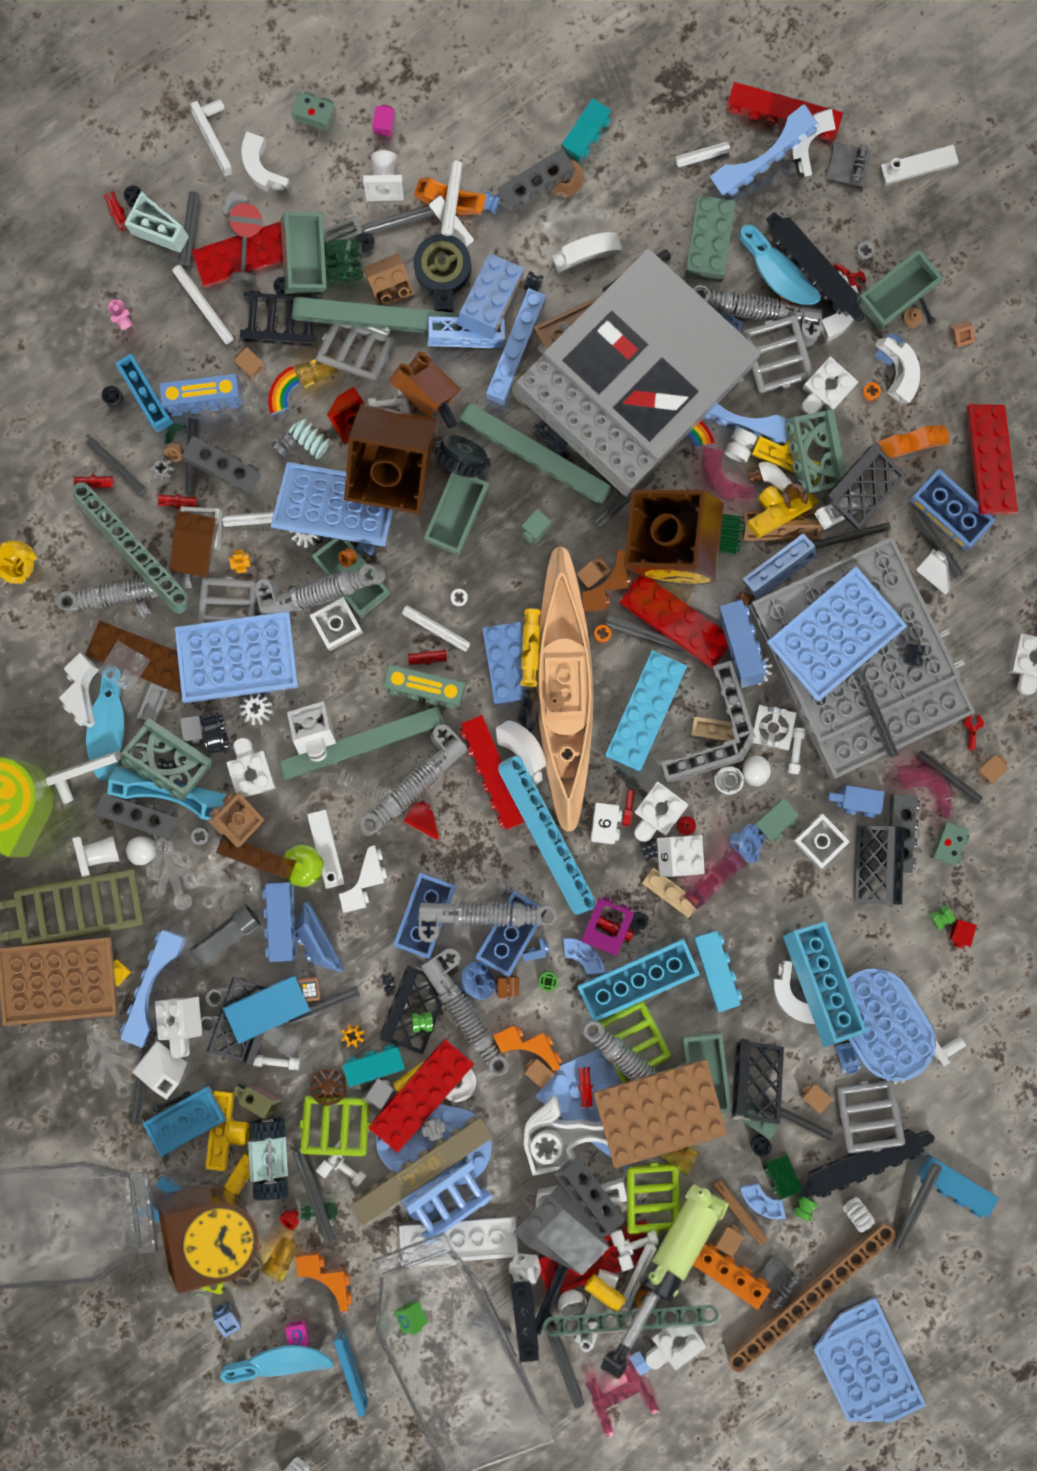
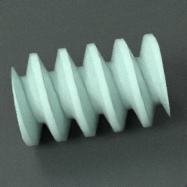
(309, 438)

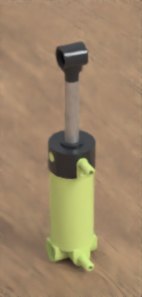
(670, 1265)

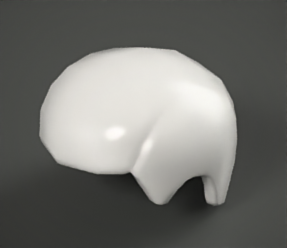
(756, 770)
(729, 780)
(141, 850)
(572, 1302)

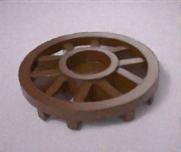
(328, 1087)

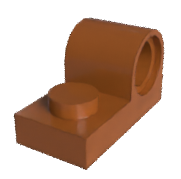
(507, 986)

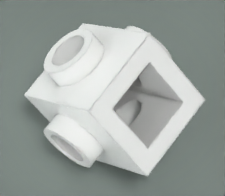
(525, 1267)

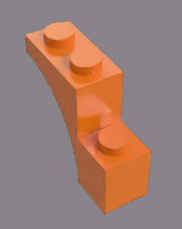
(467, 203)
(914, 441)
(540, 1044)
(337, 1280)

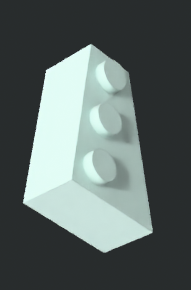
(155, 225)

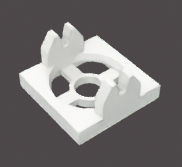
(789, 716)

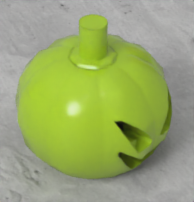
(307, 867)

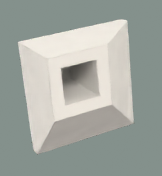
(160, 1070)

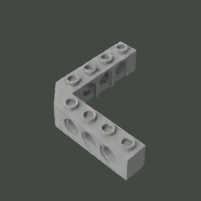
(733, 750)

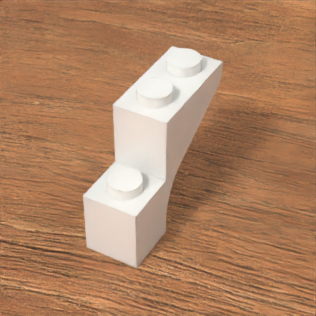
(77, 696)
(370, 875)

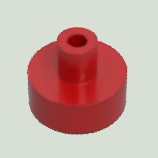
(683, 829)
(289, 1219)

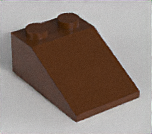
(193, 544)

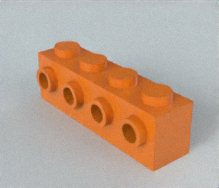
(732, 1276)

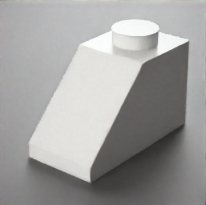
(936, 570)

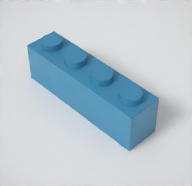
(144, 393)
(961, 1188)

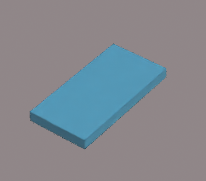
(266, 1009)
(184, 1121)
(351, 1372)

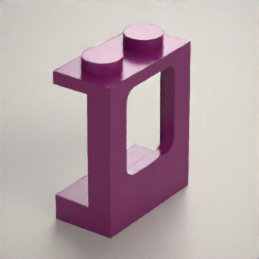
(603, 941)

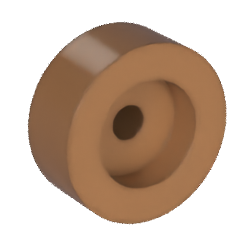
(912, 317)
(174, 452)
(554, 706)

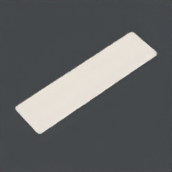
(459, 230)

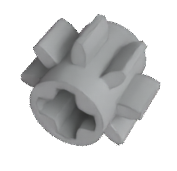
(158, 465)
(433, 1129)

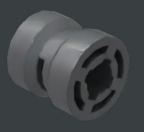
(287, 441)

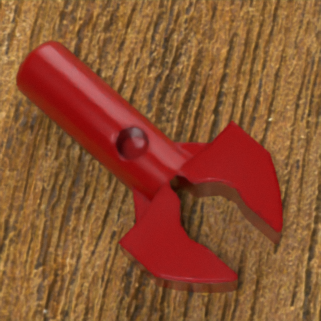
(851, 276)
(973, 730)
(628, 808)

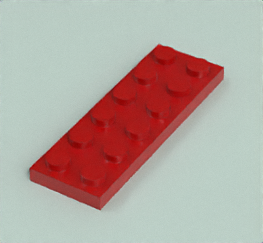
(222, 258)
(992, 459)
(676, 620)
(421, 1095)
(607, 1261)

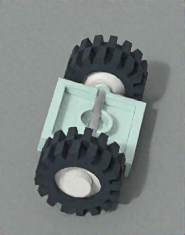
(268, 1159)

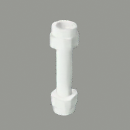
(798, 735)
(292, 1063)

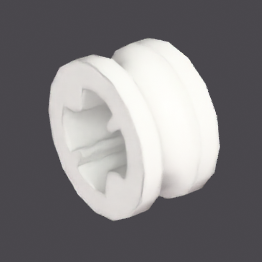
(464, 597)

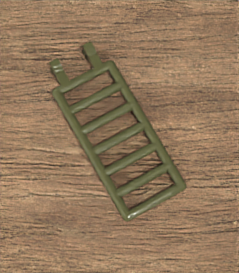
(82, 929)

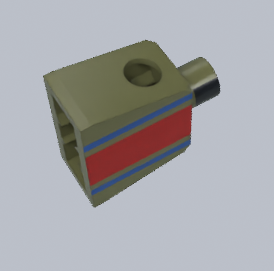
(264, 1103)

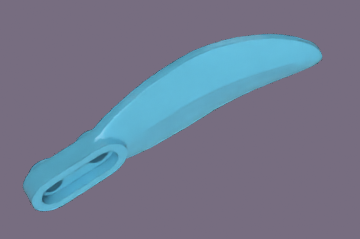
(777, 269)
(108, 731)
(276, 1362)

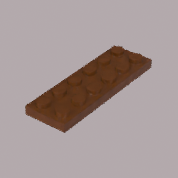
(164, 663)

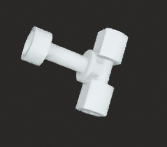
(400, 401)
(335, 1162)
(625, 1247)

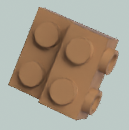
(235, 819)

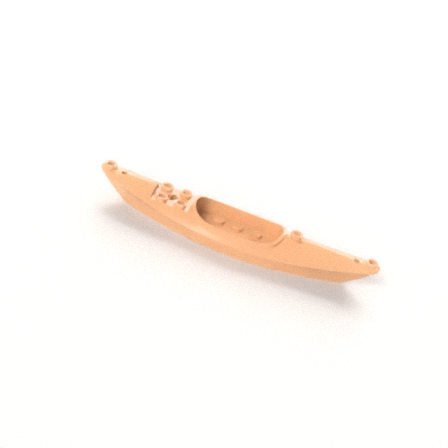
(565, 669)

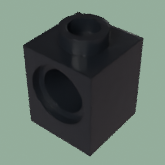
(444, 301)

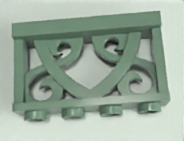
(800, 443)
(182, 749)

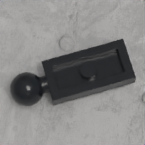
(528, 709)

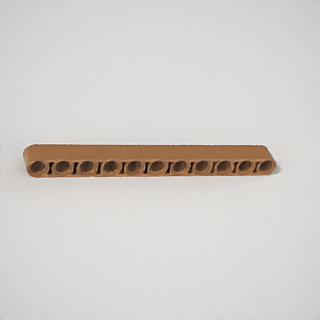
(807, 1306)

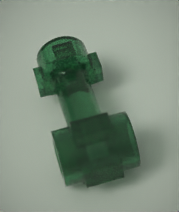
(330, 1208)

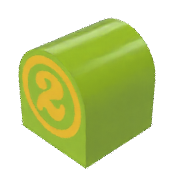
(24, 806)

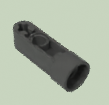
(226, 934)

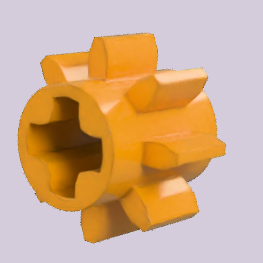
(239, 561)
(347, 1037)

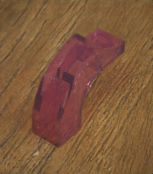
(716, 479)
(925, 776)
(714, 878)

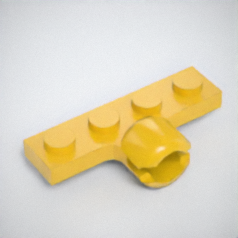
(777, 455)
(776, 511)
(225, 1134)

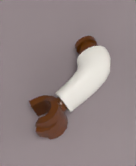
(772, 474)

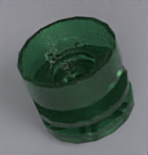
(343, 260)

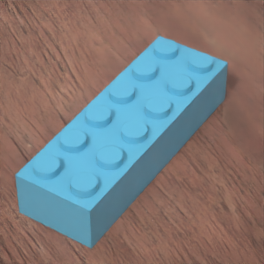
(645, 711)
(638, 979)
(824, 984)

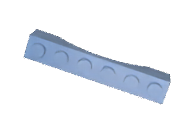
(798, 126)
(515, 346)
(769, 427)
(139, 1025)

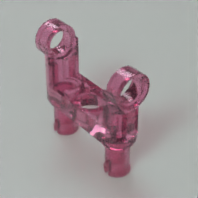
(602, 1401)

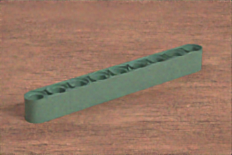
(367, 315)
(534, 453)
(133, 555)
(363, 742)
(621, 1317)

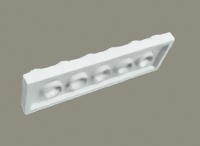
(472, 1238)

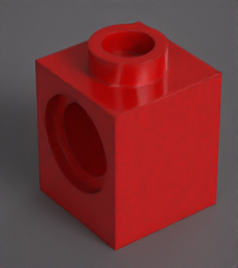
(962, 933)

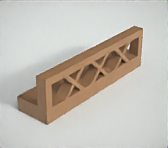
(787, 531)

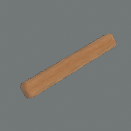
(740, 1212)

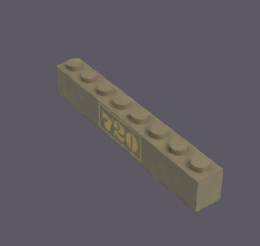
(421, 1170)

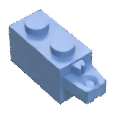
(859, 799)

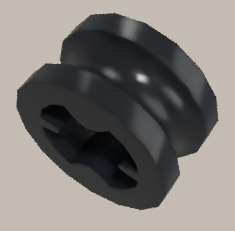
(387, 981)

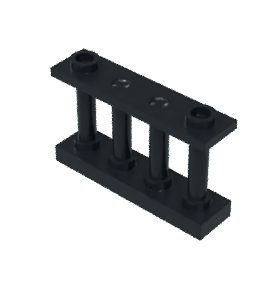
(269, 335)
(525, 1321)

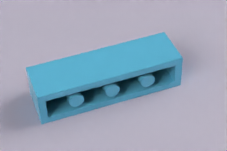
(717, 972)

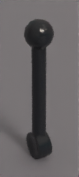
(931, 320)
(156, 1108)

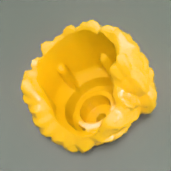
(16, 561)

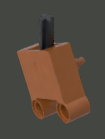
(426, 387)

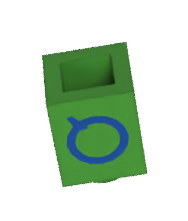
(411, 1318)

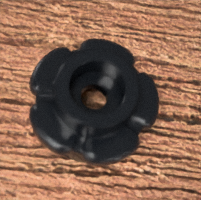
(370, 245)
(643, 924)

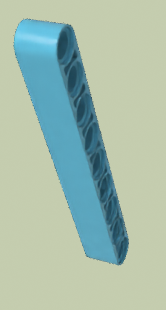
(546, 835)

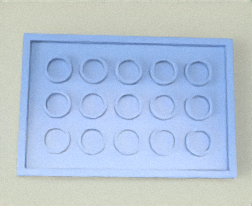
(315, 505)
(836, 634)
(236, 657)

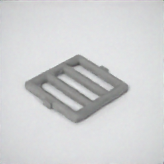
(802, 356)
(356, 369)
(227, 581)
(849, 1129)

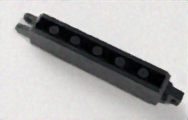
(816, 265)
(859, 1165)

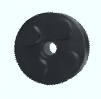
(550, 436)
(213, 735)

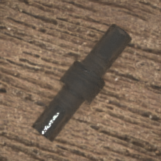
(631, 783)

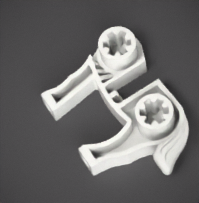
(550, 1145)

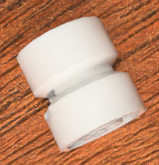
(740, 445)

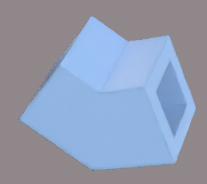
(640, 1363)

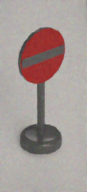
(245, 222)

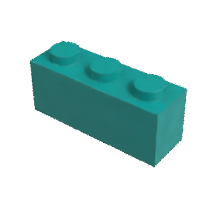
(587, 130)
(373, 1065)

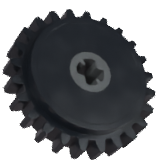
(461, 456)

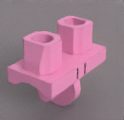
(117, 308)

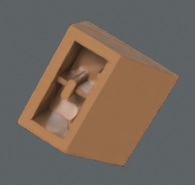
(389, 280)

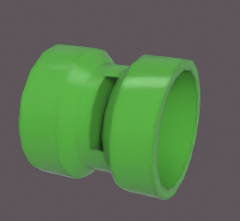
(942, 917)
(545, 981)
(423, 1021)
(806, 1207)

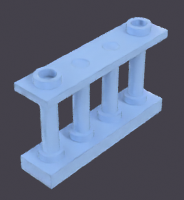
(444, 1181)

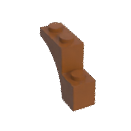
(595, 599)

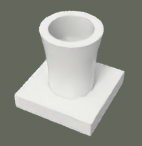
(383, 183)
(95, 853)

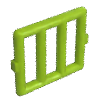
(648, 1021)
(324, 1149)
(632, 1190)

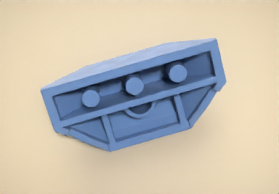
(315, 940)

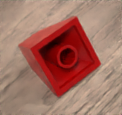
(344, 412)
(423, 819)

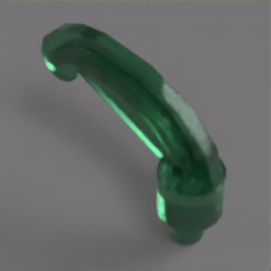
(172, 430)

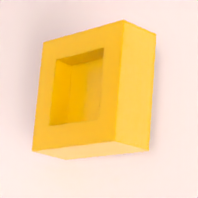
(121, 972)

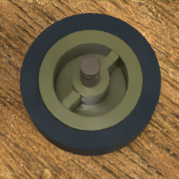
(442, 263)

